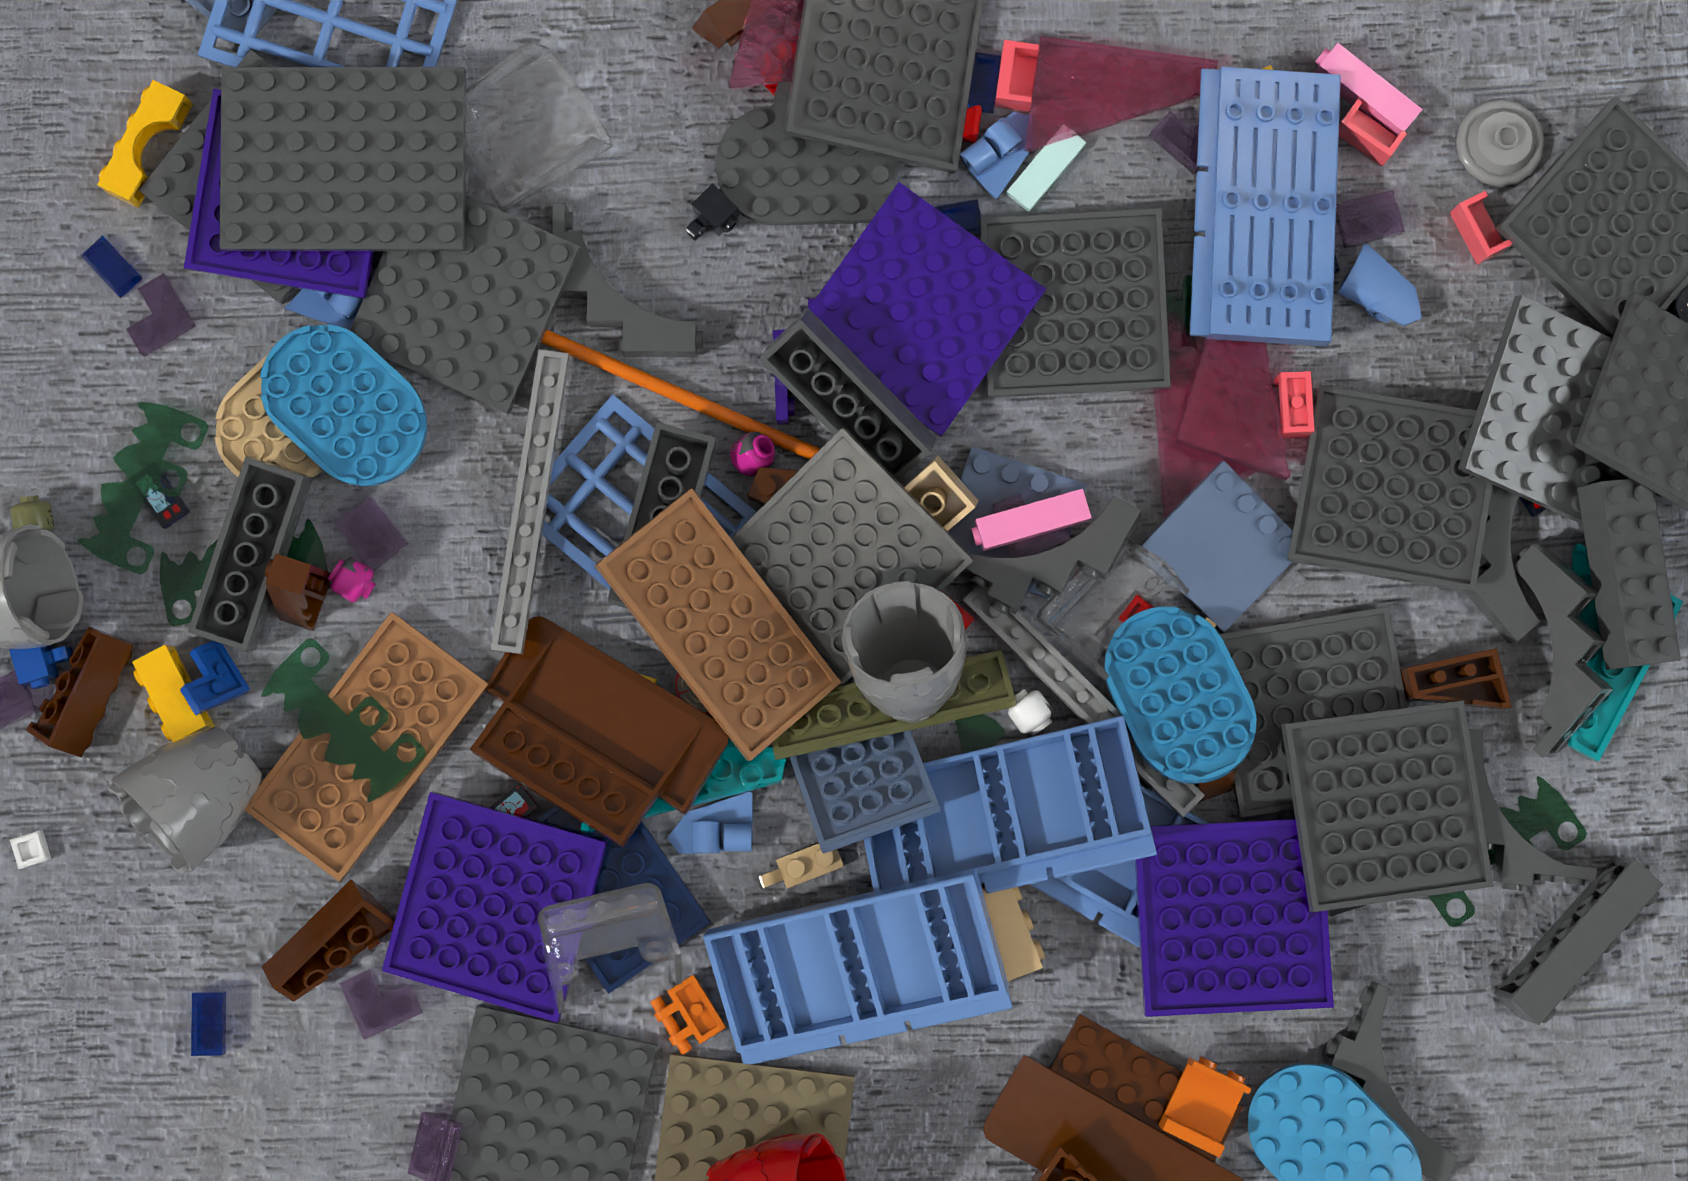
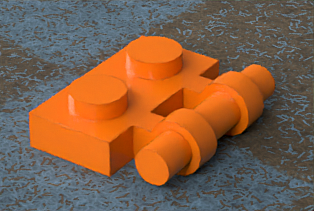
(696, 1010)

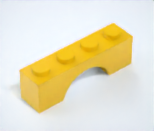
(159, 111)

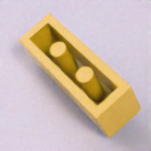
(163, 677)

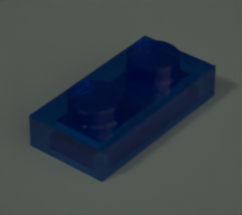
(208, 1024)

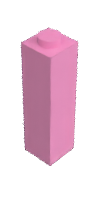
(1358, 81)
(1031, 520)

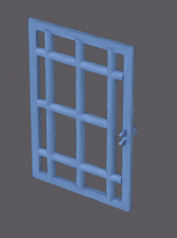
(330, 20)
(596, 479)

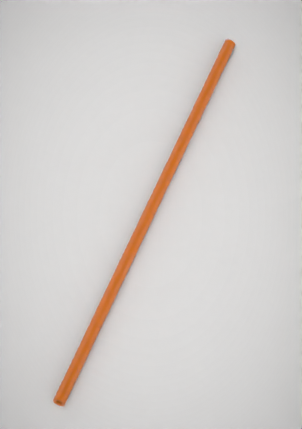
(678, 394)

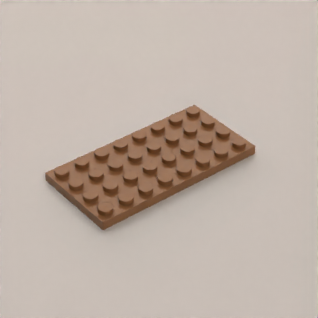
(718, 624)
(318, 802)

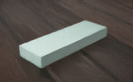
(1044, 171)

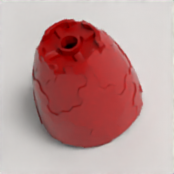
(782, 1159)

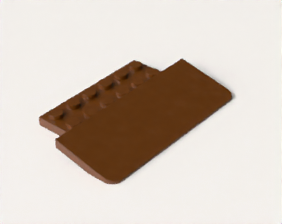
(595, 733)
(1103, 1108)

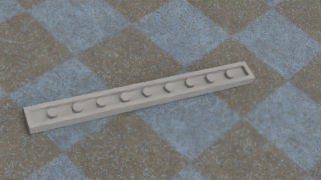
(530, 502)
(1071, 689)

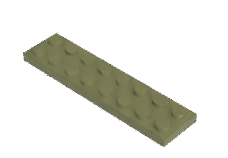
(849, 717)

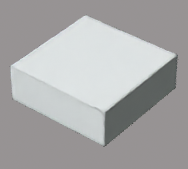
(30, 849)

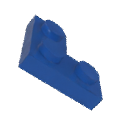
(219, 682)

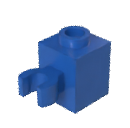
(38, 665)

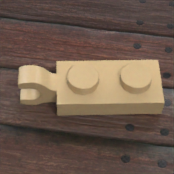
(802, 866)

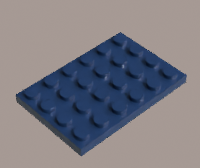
(627, 866)

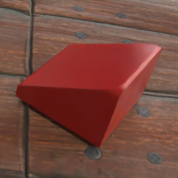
(972, 124)

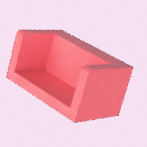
(1016, 75)
(1368, 135)
(1478, 229)
(1295, 403)

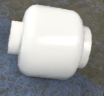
(1031, 712)

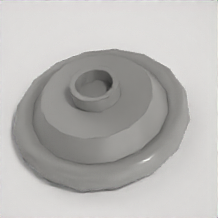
(1500, 142)

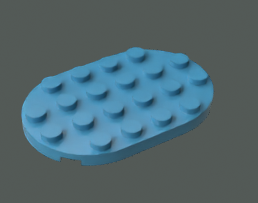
(343, 405)
(1180, 695)
(1326, 1127)

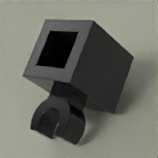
(713, 211)

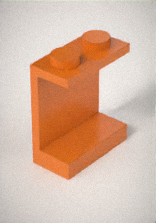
(1203, 1105)

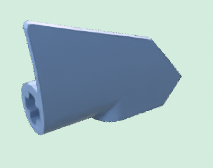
(998, 153)
(1380, 289)
(326, 307)
(716, 827)

